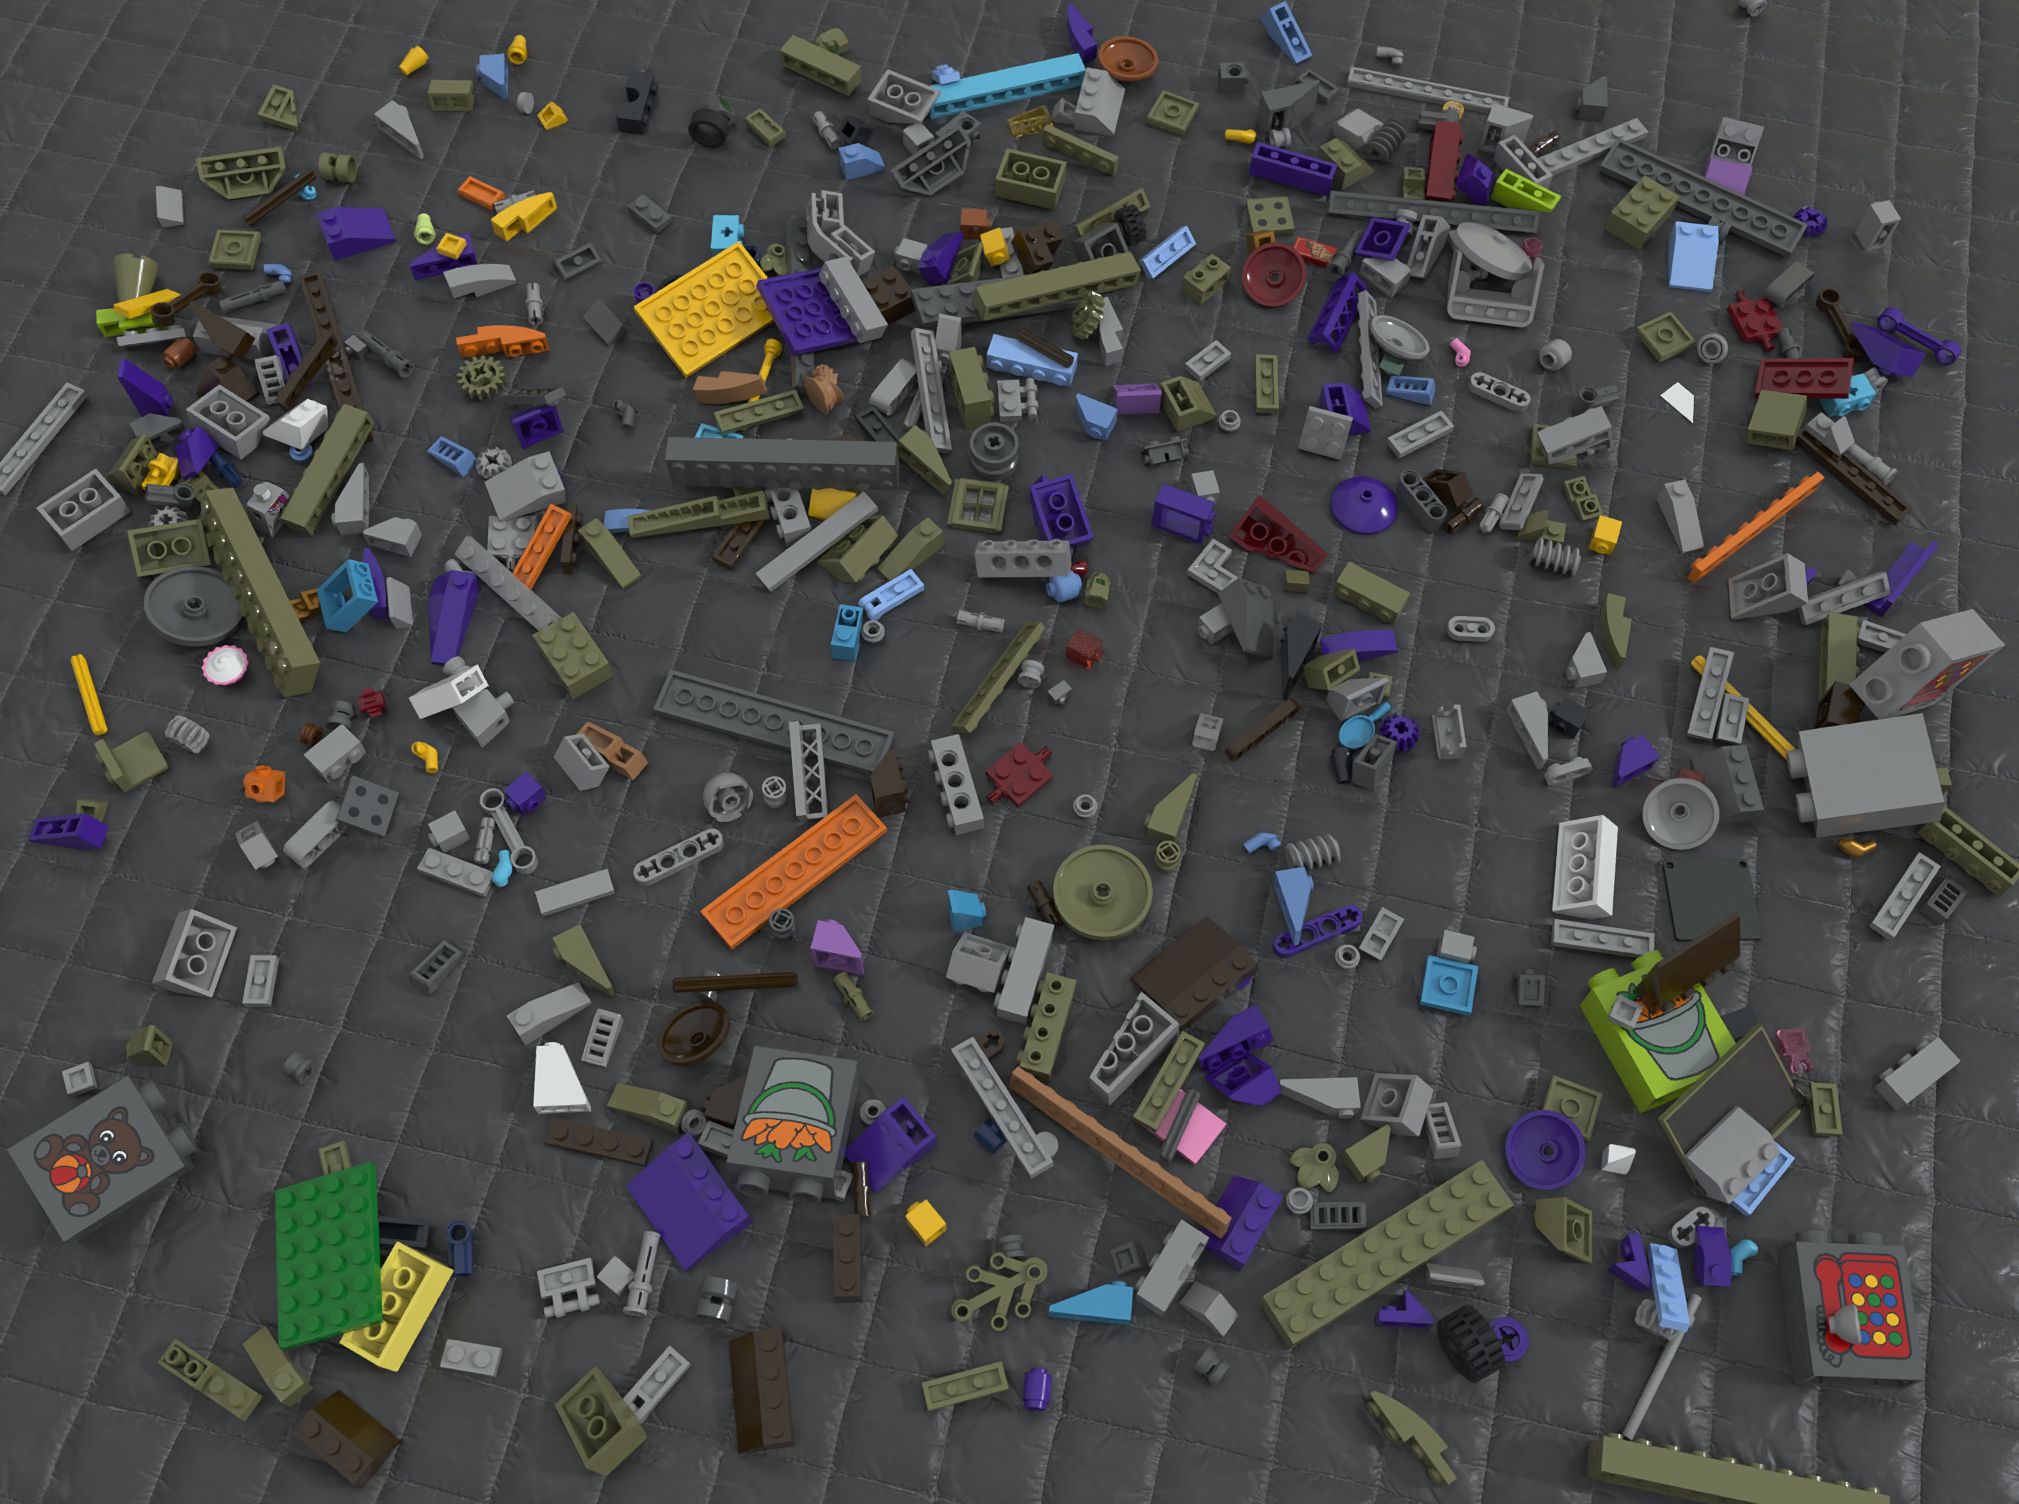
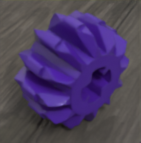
(1409, 731)

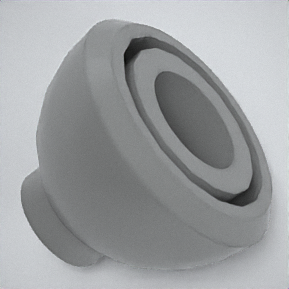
(1712, 348)
(1846, 1324)

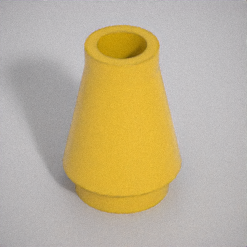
(517, 51)
(414, 59)

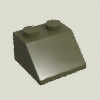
(1350, 164)

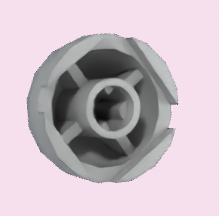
(726, 796)

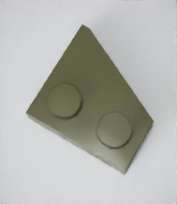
(279, 108)

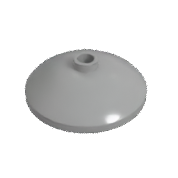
(1399, 338)
(1680, 829)

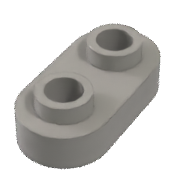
(1469, 628)
(1561, 773)

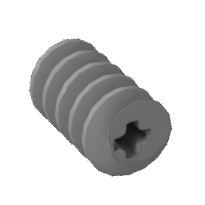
(1556, 556)
(1313, 851)

